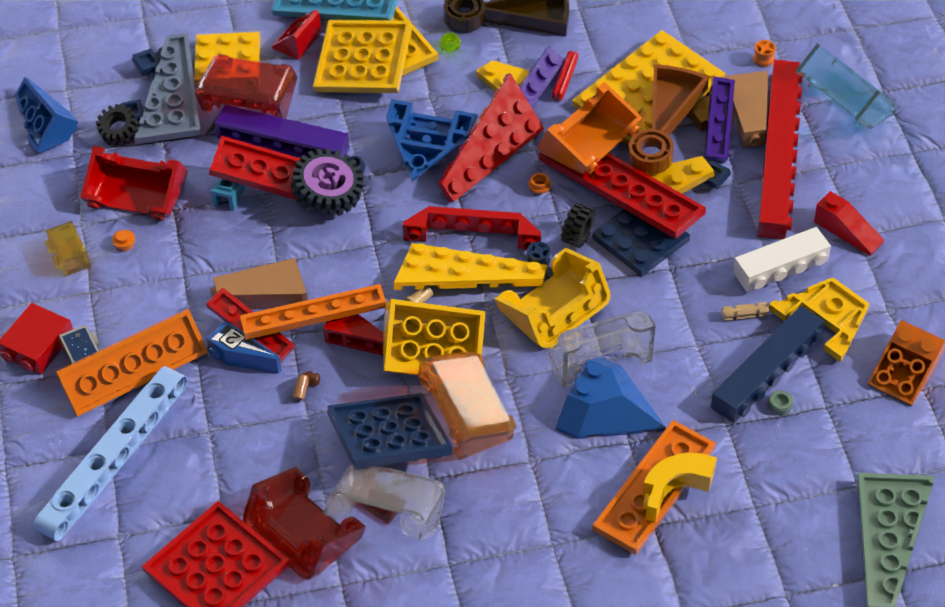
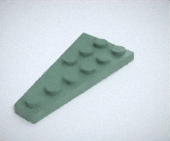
(890, 523)

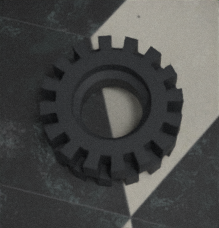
(112, 116)
(578, 225)

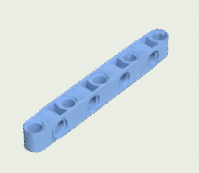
(110, 454)

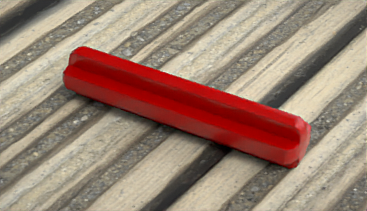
(565, 75)

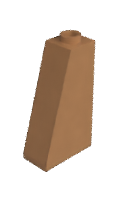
(750, 107)
(264, 285)

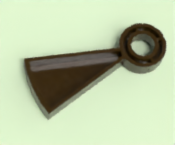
(535, 15)

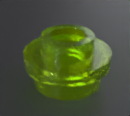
(450, 42)

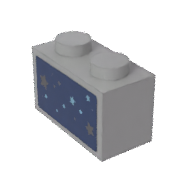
(79, 343)

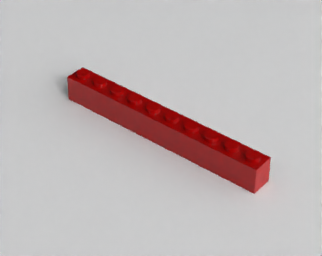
(779, 151)

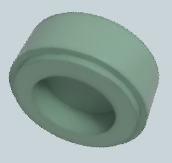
(780, 403)

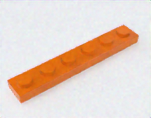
(313, 311)

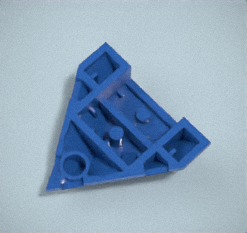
(425, 138)
(606, 404)

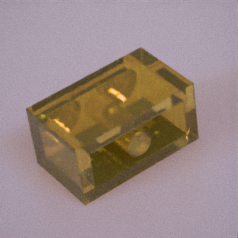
(67, 248)

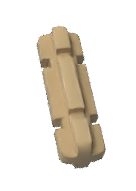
(745, 311)

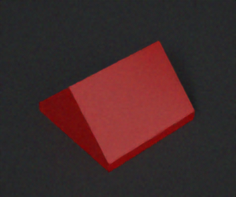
(299, 35)

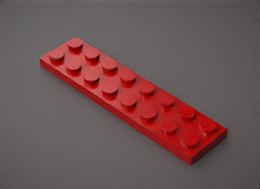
(637, 194)

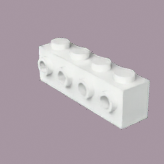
(781, 259)

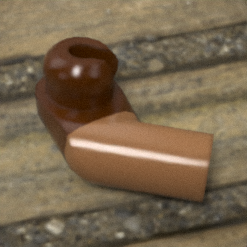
(303, 382)

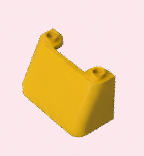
(562, 301)

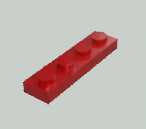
(230, 308)

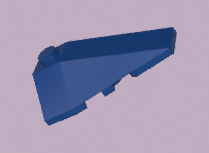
(45, 118)

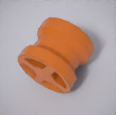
(764, 53)

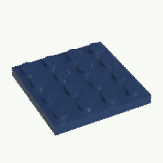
(389, 430)

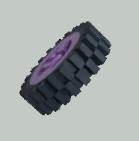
(331, 173)

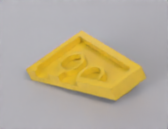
(686, 174)

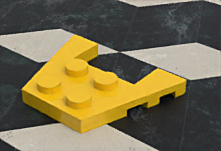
(834, 304)

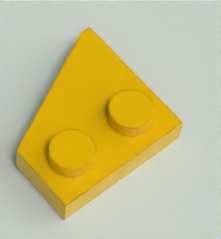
(494, 72)

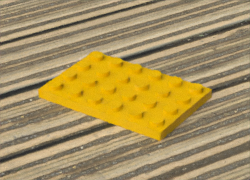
(635, 74)

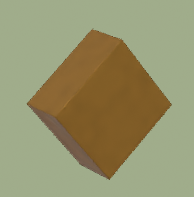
(699, 113)

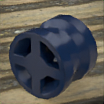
(539, 250)

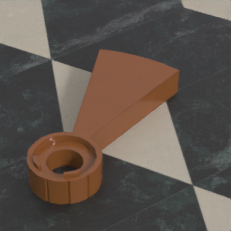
(673, 97)

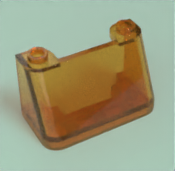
(467, 401)

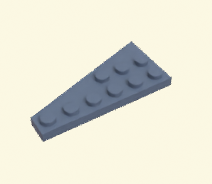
(171, 101)

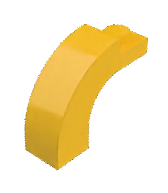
(677, 471)

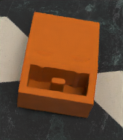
(907, 362)

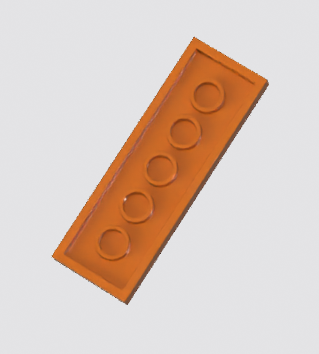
(131, 362)
(624, 516)

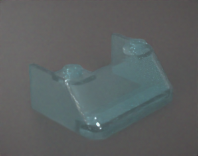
(846, 88)

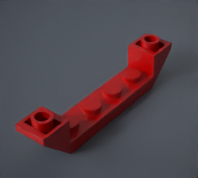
(461, 219)

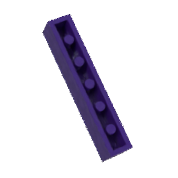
(278, 133)

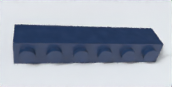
(767, 364)

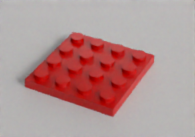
(216, 562)

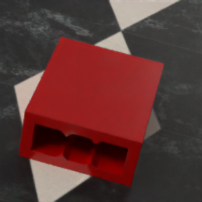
(34, 338)

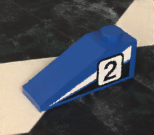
(230, 347)

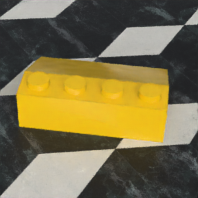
(427, 330)

